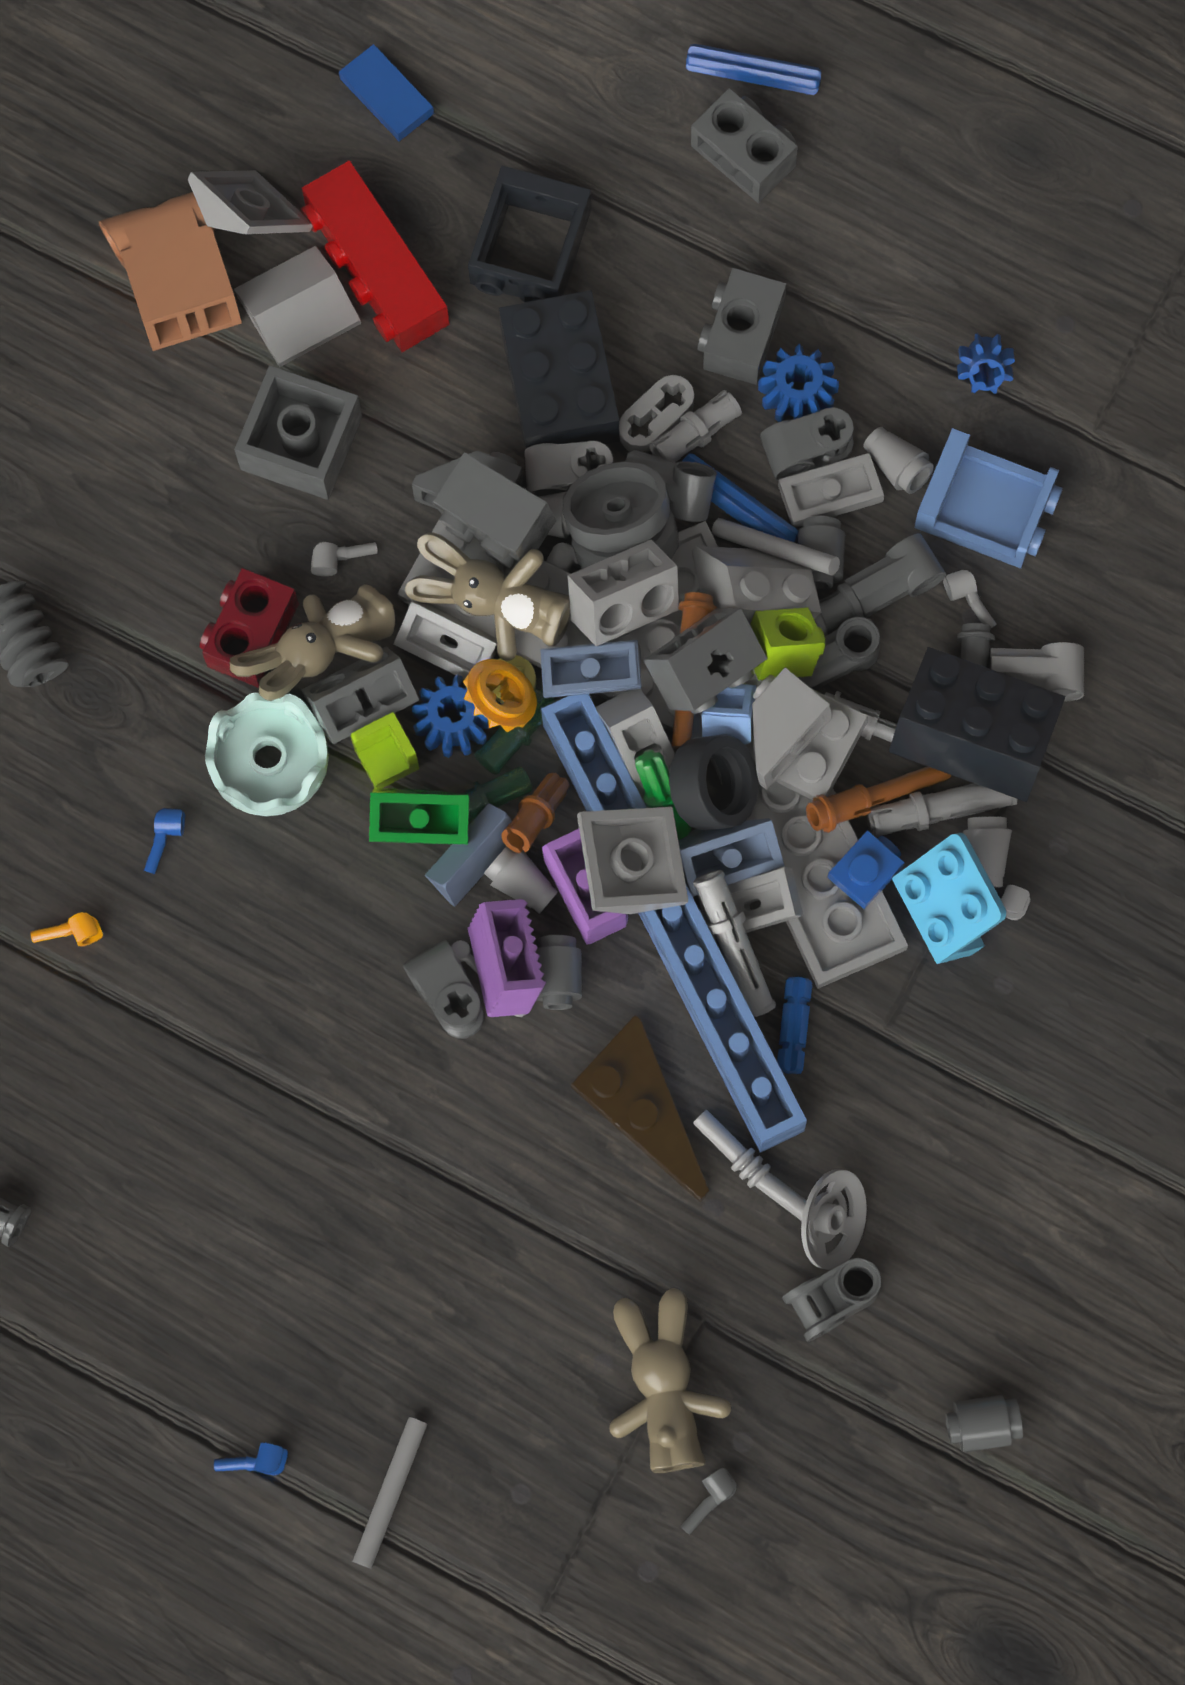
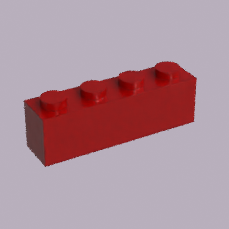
(375, 257)

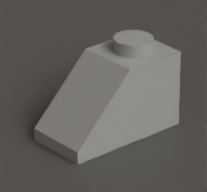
(785, 722)

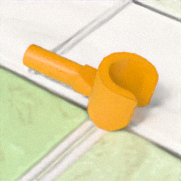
(81, 925)

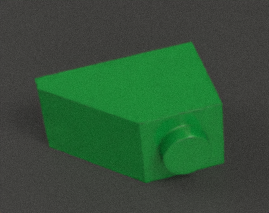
(418, 816)

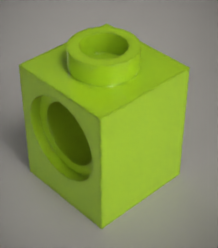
(788, 641)

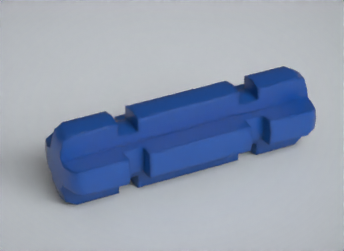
(794, 1025)

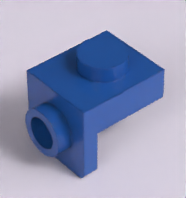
(867, 868)

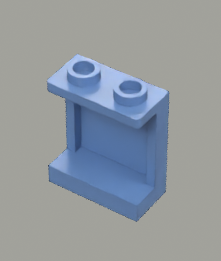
(987, 502)

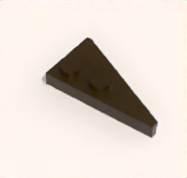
(634, 1097)

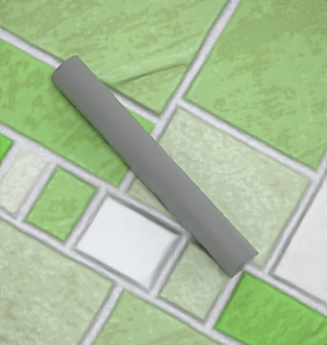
(775, 546)
(390, 1492)

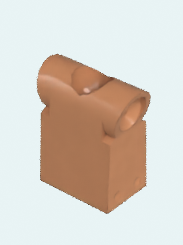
(173, 270)

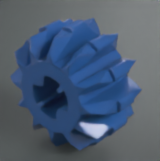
(779, 384)
(440, 728)

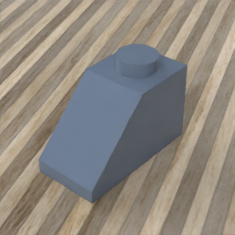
(736, 851)

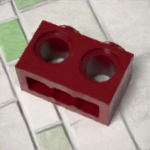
(236, 623)

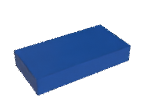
(386, 92)

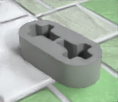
(649, 407)

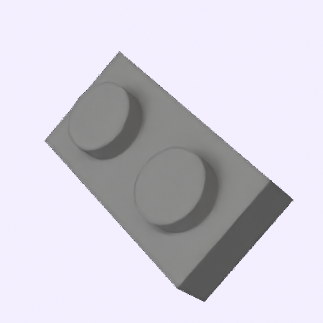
(831, 489)

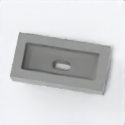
(424, 634)
(777, 897)

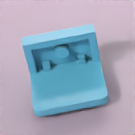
(950, 899)

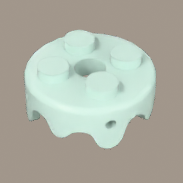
(258, 723)

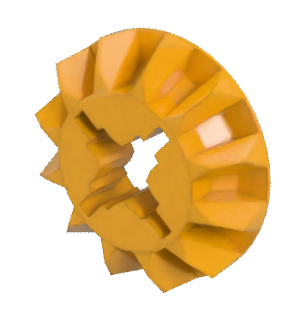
(515, 691)

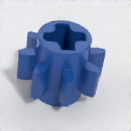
(986, 376)

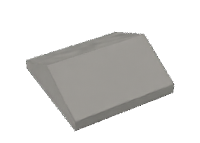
(244, 203)
(298, 305)
(632, 859)

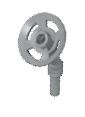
(818, 1215)

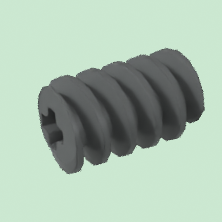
(22, 643)

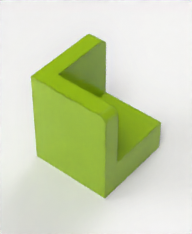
(384, 751)

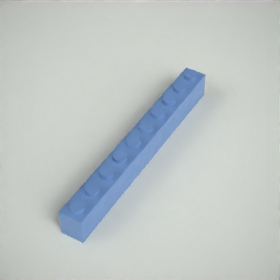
(683, 939)

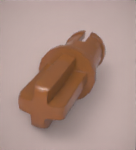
(535, 813)

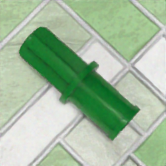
(655, 780)

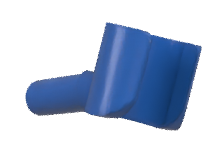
(166, 822)
(270, 1461)

